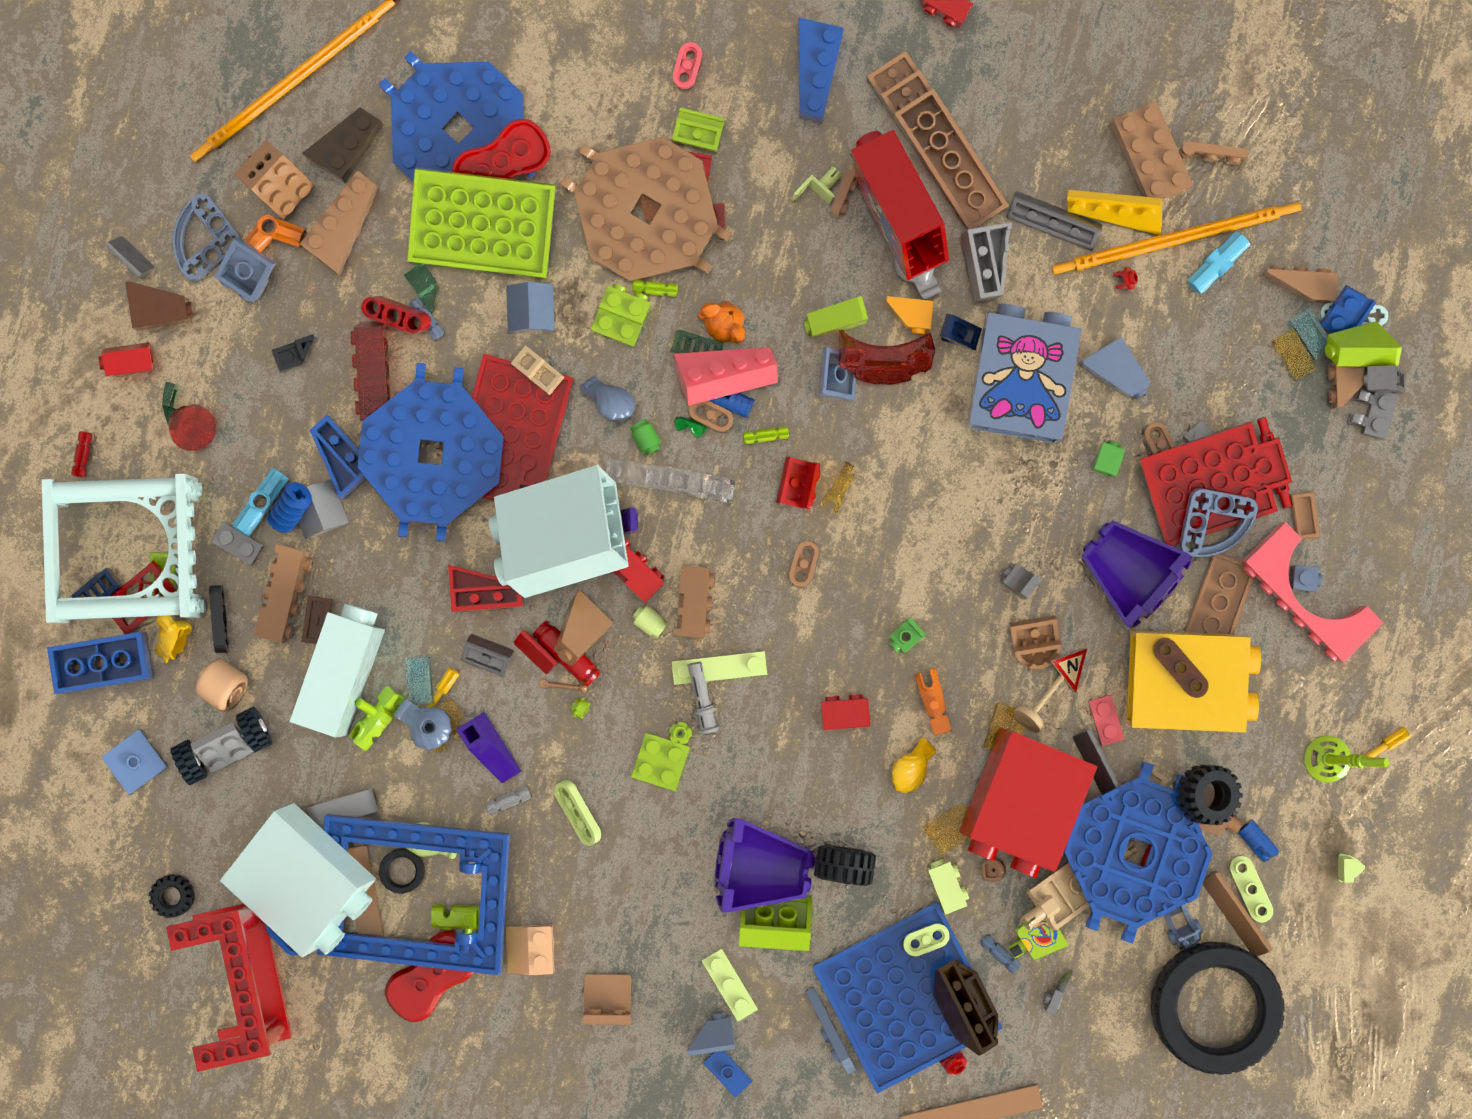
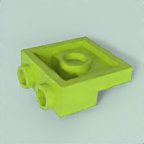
(621, 315)

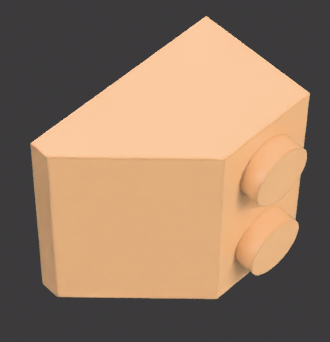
(530, 949)

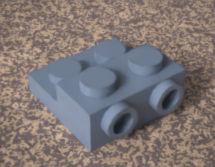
(245, 270)

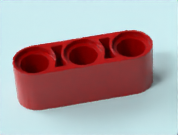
(385, 314)

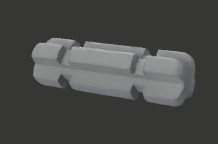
(507, 800)

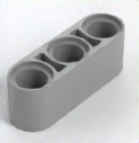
(351, 805)

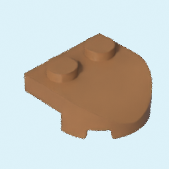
(1036, 641)

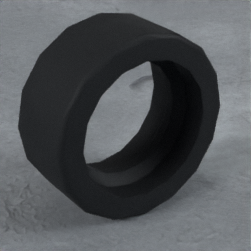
(389, 884)

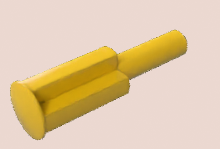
(444, 685)
(1391, 742)

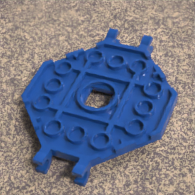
(434, 98)
(427, 490)
(1125, 889)

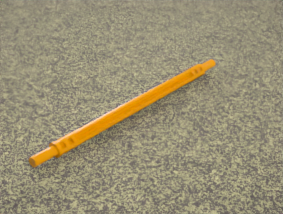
(291, 80)
(1176, 238)

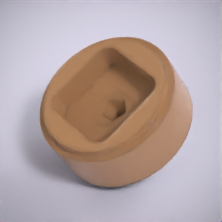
(993, 870)

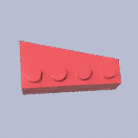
(724, 372)

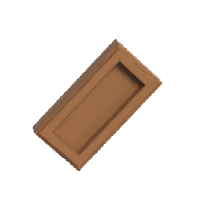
(1305, 515)

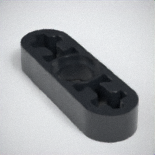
(218, 619)

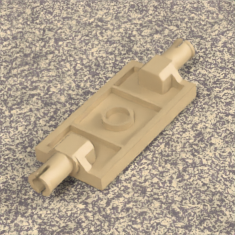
(1059, 897)

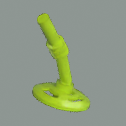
(1335, 759)

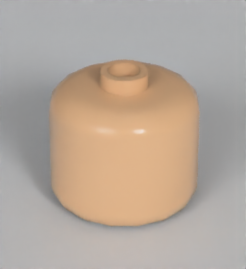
(221, 685)

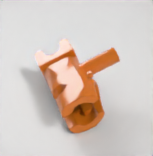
(934, 702)

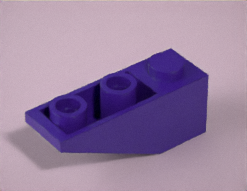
(488, 747)

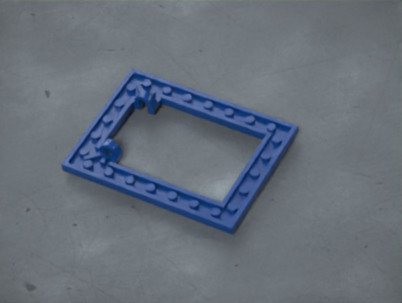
(472, 952)

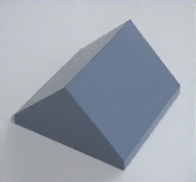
(530, 307)
(834, 380)

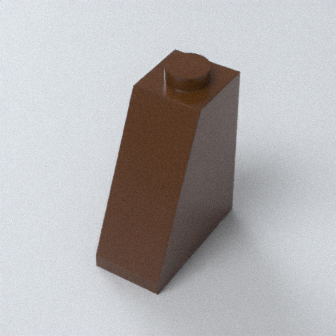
(156, 307)

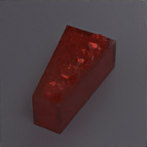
(371, 367)

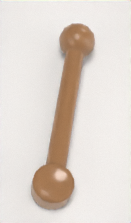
(544, 684)

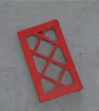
(138, 578)

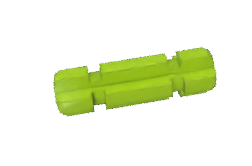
(655, 288)
(766, 435)

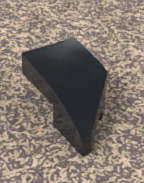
(292, 354)

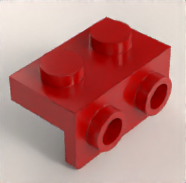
(798, 483)

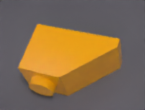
(912, 313)

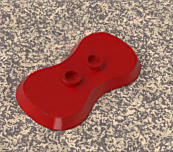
(516, 151)
(417, 989)

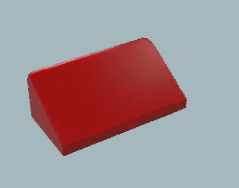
(535, 652)

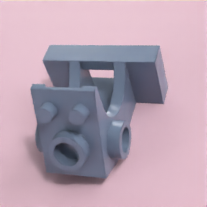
(1185, 936)

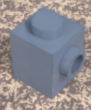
(1304, 578)

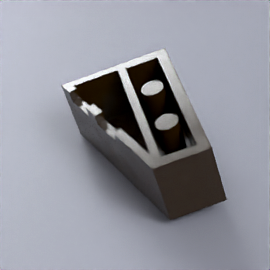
(345, 144)

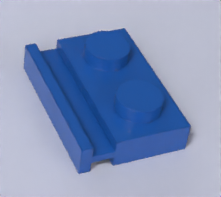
(1347, 310)

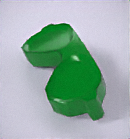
(682, 423)

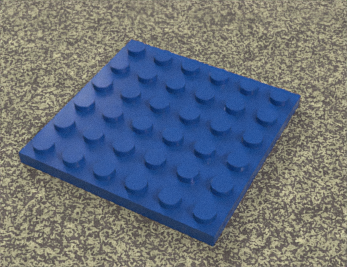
(889, 999)

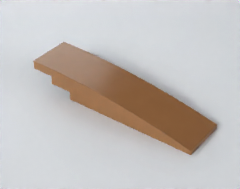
(937, 140)

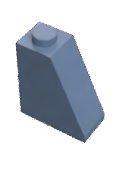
(1118, 369)

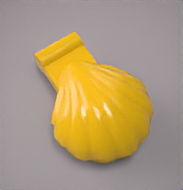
(911, 768)

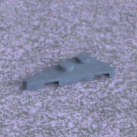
(829, 1032)

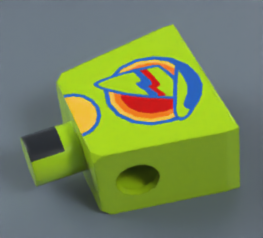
(1037, 941)

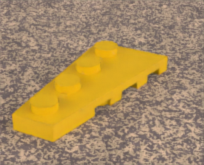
(1124, 210)

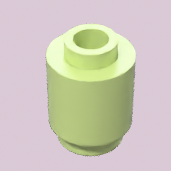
(649, 621)

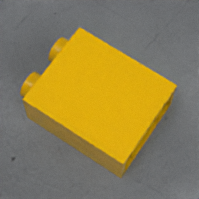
(1161, 703)

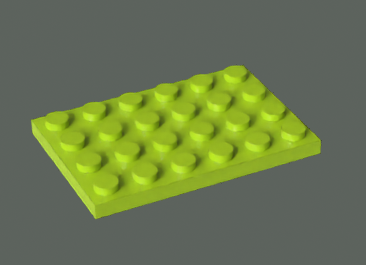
(481, 222)

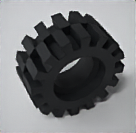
(159, 904)

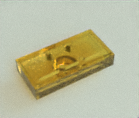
(1294, 354)

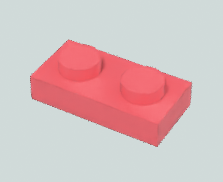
(1106, 720)

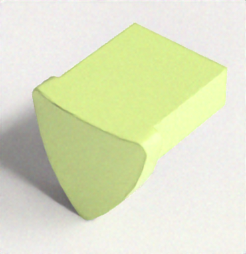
(1348, 868)

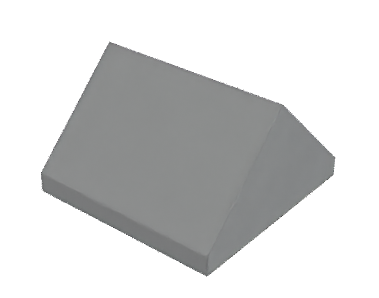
(324, 511)

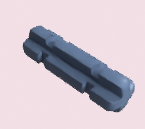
(435, 331)
(1000, 953)

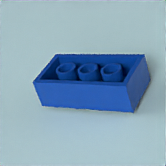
(88, 653)

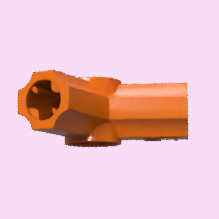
(283, 232)

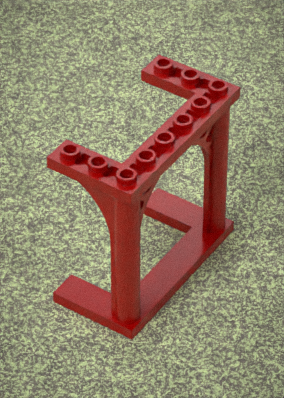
(251, 980)

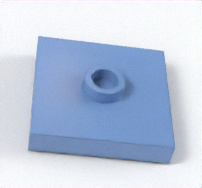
(134, 761)

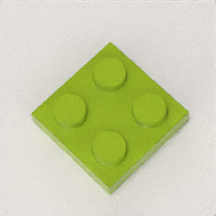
(660, 762)

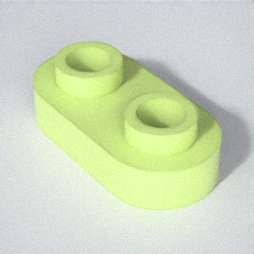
(926, 940)

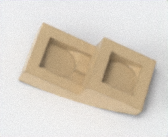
(537, 370)

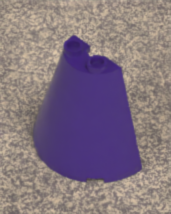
(1134, 570)
(759, 868)

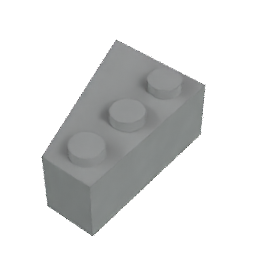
(986, 260)

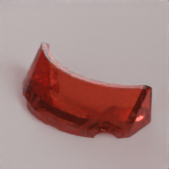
(885, 363)

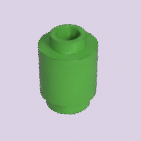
(645, 437)

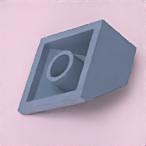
(713, 1036)

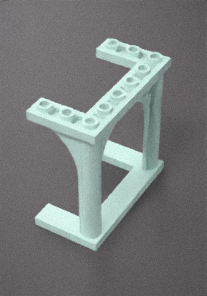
(181, 490)

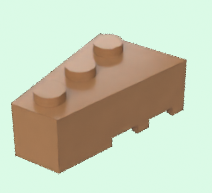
(694, 602)

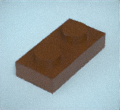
(314, 618)

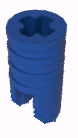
(736, 403)
(1258, 841)

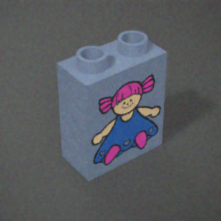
(1024, 374)

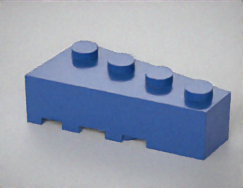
(818, 56)

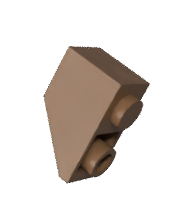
(1345, 383)

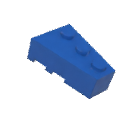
(339, 455)

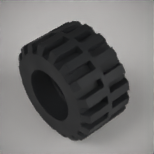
(1192, 794)
(845, 865)

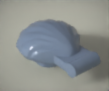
(610, 400)
(427, 726)

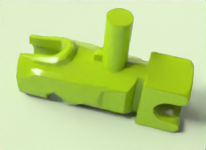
(376, 717)
(458, 917)

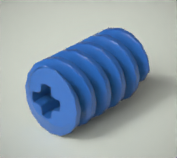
(289, 507)

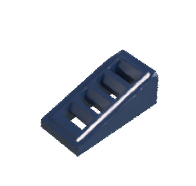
(105, 573)

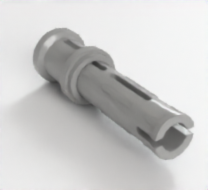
(703, 709)

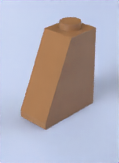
(581, 628)

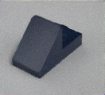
(960, 332)

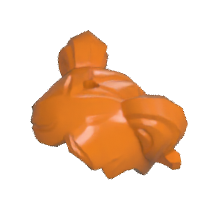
(721, 324)

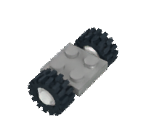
(221, 746)

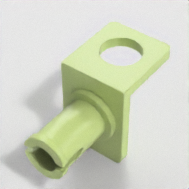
(821, 187)

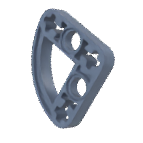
(219, 234)
(1208, 506)

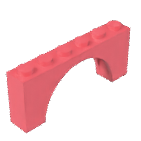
(1270, 565)

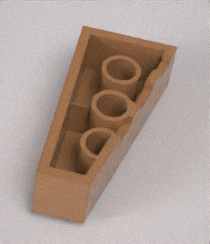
(341, 223)
(283, 593)

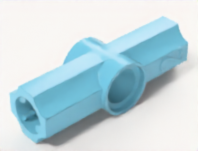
(1218, 262)
(252, 515)

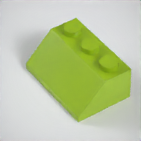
(777, 925)

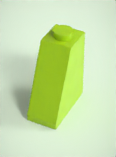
(836, 318)
(1363, 347)

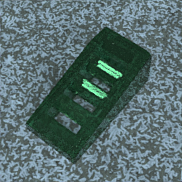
(677, 341)

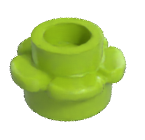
(580, 708)
(680, 726)

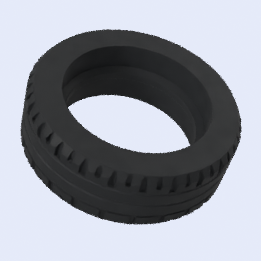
(1269, 1008)

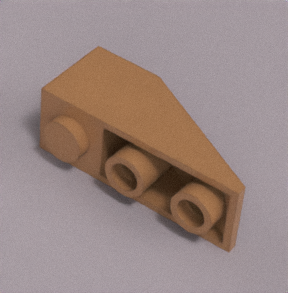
(1308, 285)

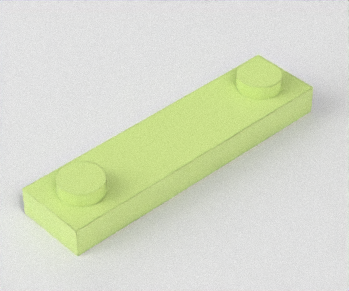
(722, 667)

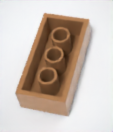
(1151, 153)

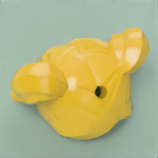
(171, 637)

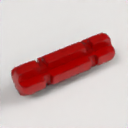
(81, 454)

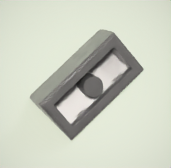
(130, 257)
(487, 655)

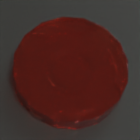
(192, 427)

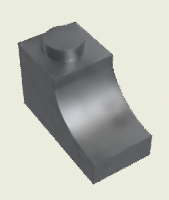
(1385, 379)
(1020, 581)

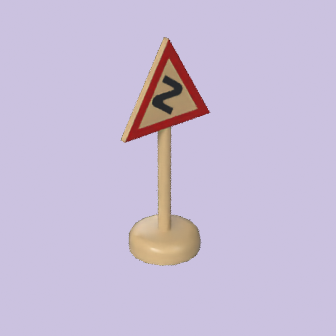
(1070, 670)

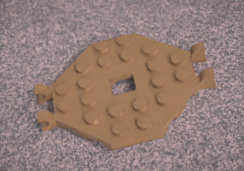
(680, 225)

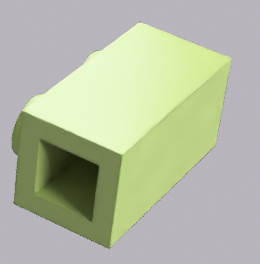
(946, 886)

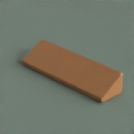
(1236, 914)

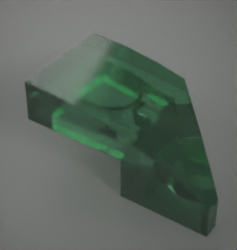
(424, 284)
(169, 397)

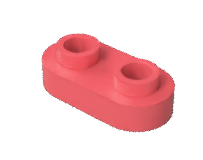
(687, 66)

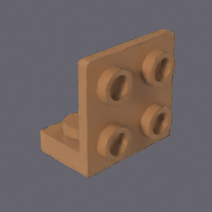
(607, 999)

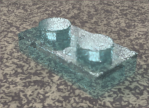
(1310, 333)
(419, 680)

